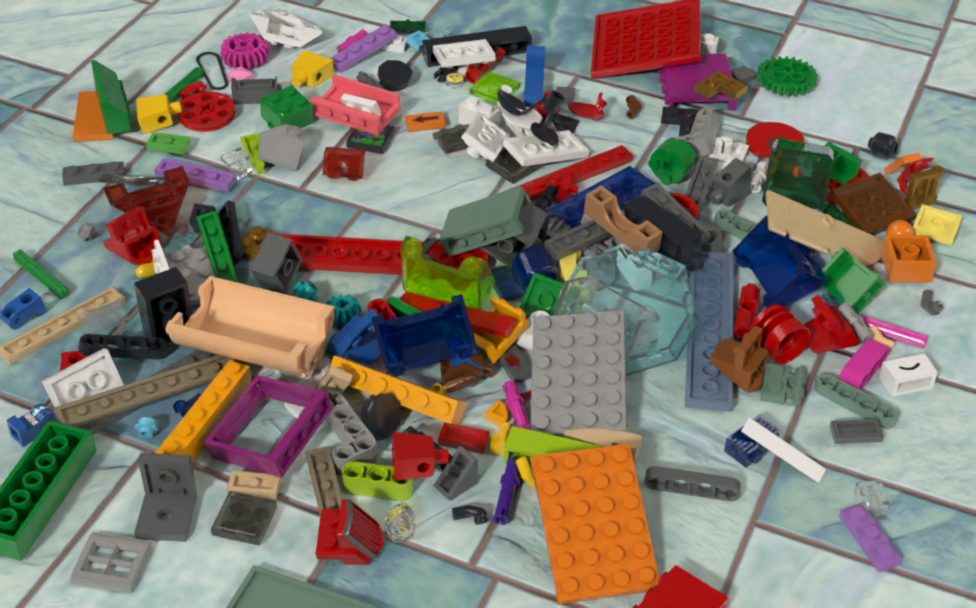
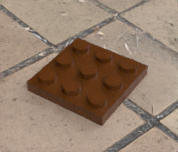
(872, 204)

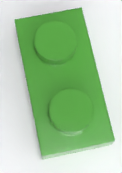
(168, 143)

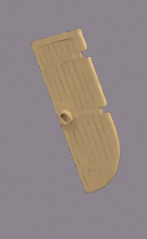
(820, 230)

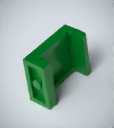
(851, 280)

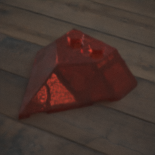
(159, 201)

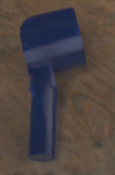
(183, 406)

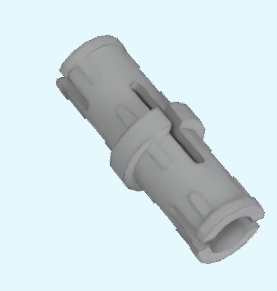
(856, 322)

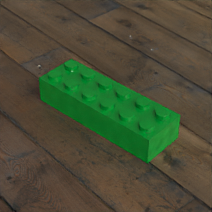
(41, 484)

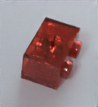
(353, 160)

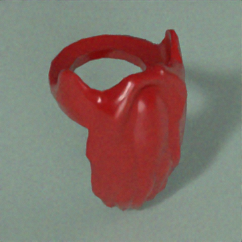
(588, 110)

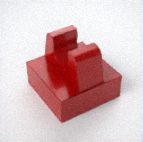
(566, 189)

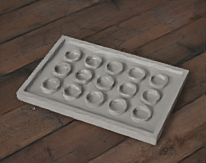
(579, 372)

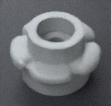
(86, 230)

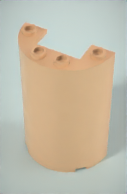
(256, 326)

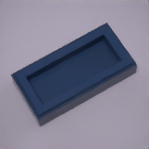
(505, 284)

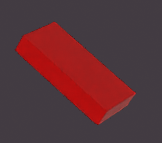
(467, 437)

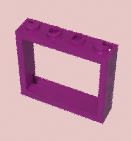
(282, 457)

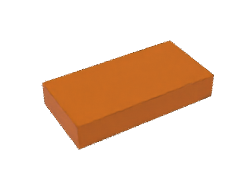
(898, 165)

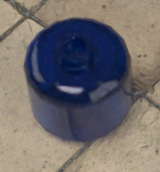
(533, 260)

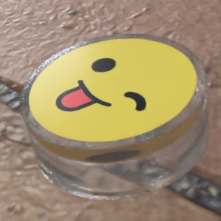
(454, 80)

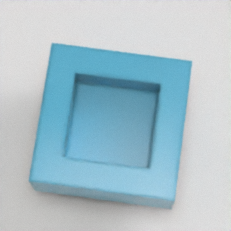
(415, 40)

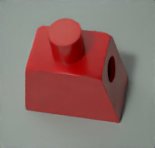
(415, 456)

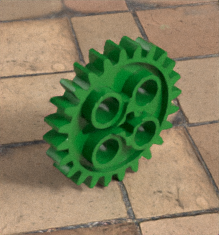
(787, 76)

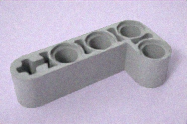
(703, 131)
(356, 439)

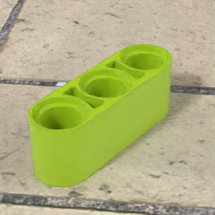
(375, 482)

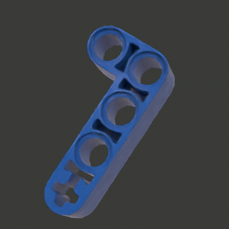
(534, 74)

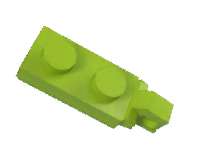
(250, 145)

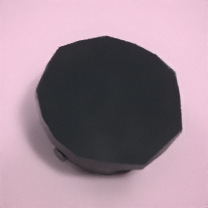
(394, 75)
(381, 414)

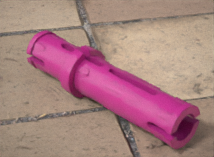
(515, 404)

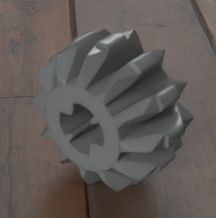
(552, 228)

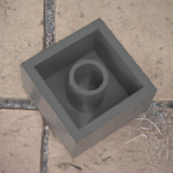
(276, 263)

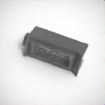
(251, 90)

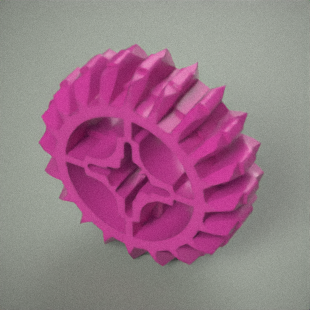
(245, 51)

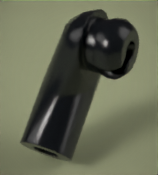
(470, 511)

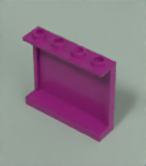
(679, 80)

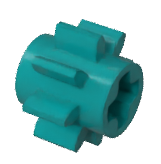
(305, 290)

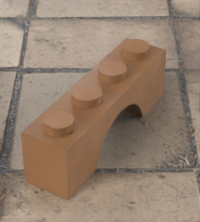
(605, 211)

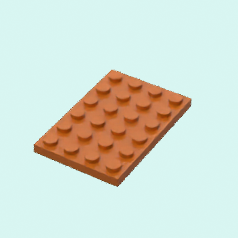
(594, 524)

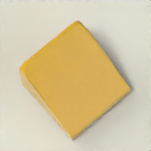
(498, 440)

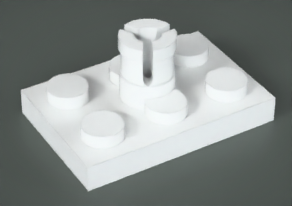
(463, 54)
(484, 138)
(726, 151)
(83, 379)

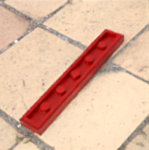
(480, 320)

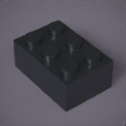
(160, 300)

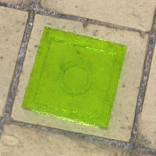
(489, 84)

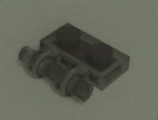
(450, 139)

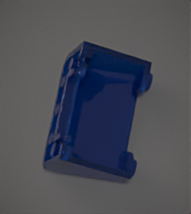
(780, 265)
(425, 337)

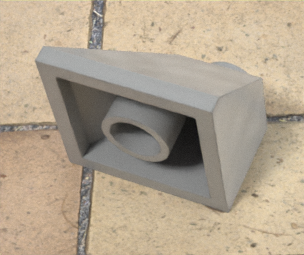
(281, 146)

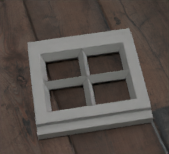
(105, 581)

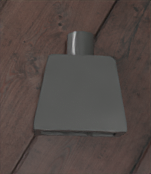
(731, 183)

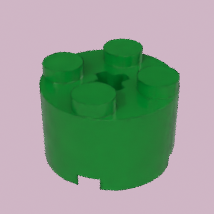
(672, 161)

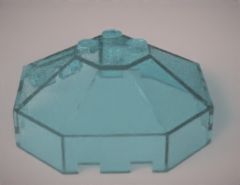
(651, 282)

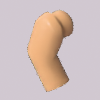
(879, 337)

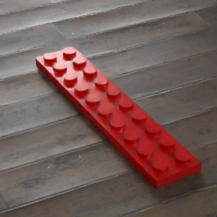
(365, 254)

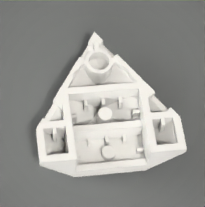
(284, 28)

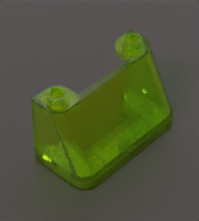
(441, 281)

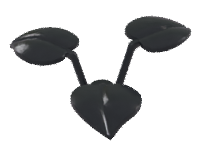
(551, 106)

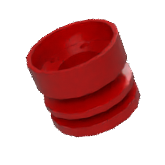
(781, 334)

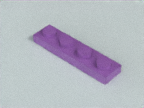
(363, 48)
(199, 175)

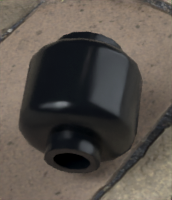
(883, 145)

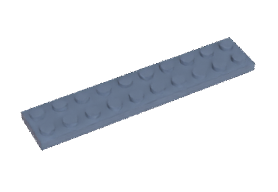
(713, 294)

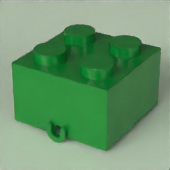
(286, 107)

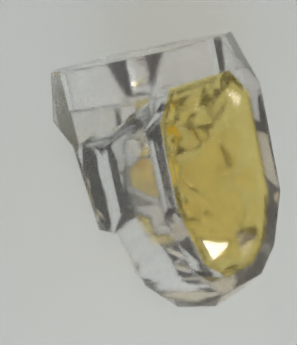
(400, 523)

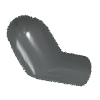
(927, 304)

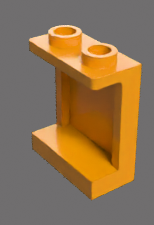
(495, 346)

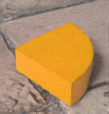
(497, 413)

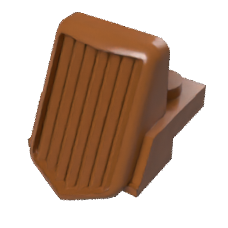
(742, 361)

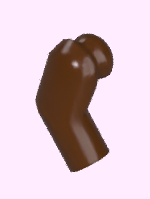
(633, 105)

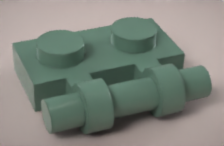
(775, 382)

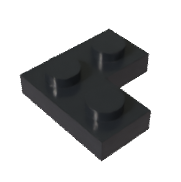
(679, 116)

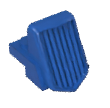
(356, 340)

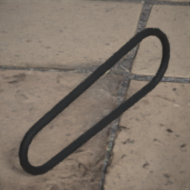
(221, 68)

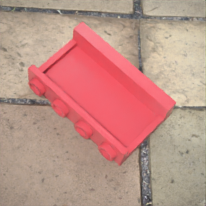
(332, 109)

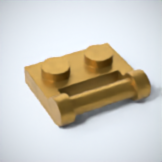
(923, 187)

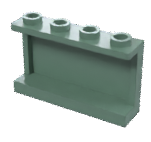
(483, 221)

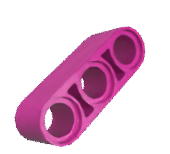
(864, 363)

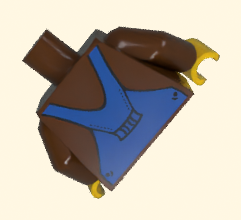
(463, 372)

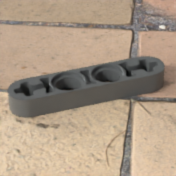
(656, 479)

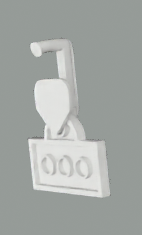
(529, 149)

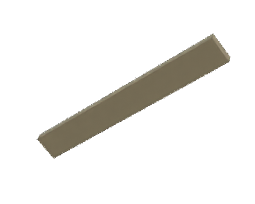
(140, 392)

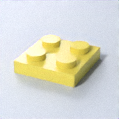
(937, 224)

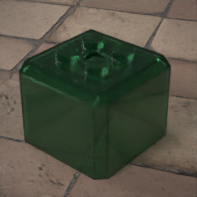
(811, 187)

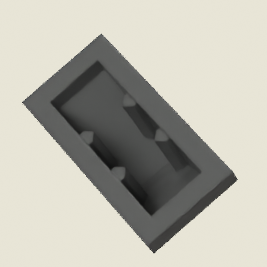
(458, 475)

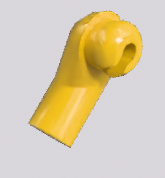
(145, 270)
(526, 471)

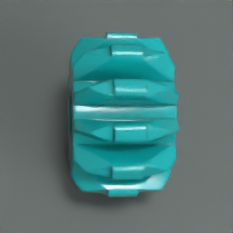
(344, 309)

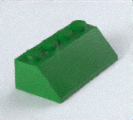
(111, 99)

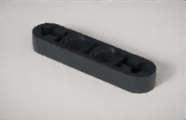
(91, 344)

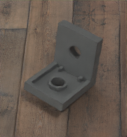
(166, 496)

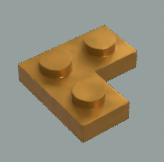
(722, 83)

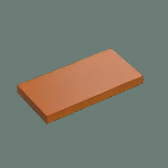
(89, 119)

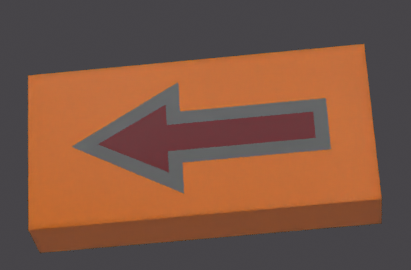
(425, 121)

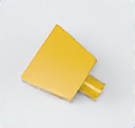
(311, 69)
(156, 112)

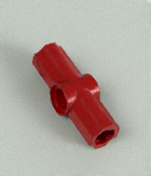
(746, 309)

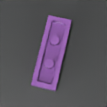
(870, 537)

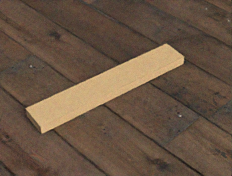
(55, 328)

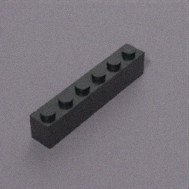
(512, 40)

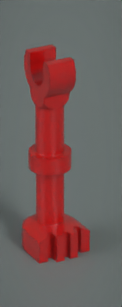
(473, 73)

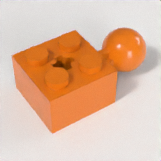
(907, 255)

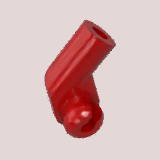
(189, 90)

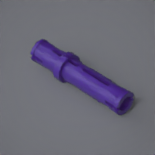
(509, 482)

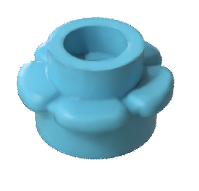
(147, 427)

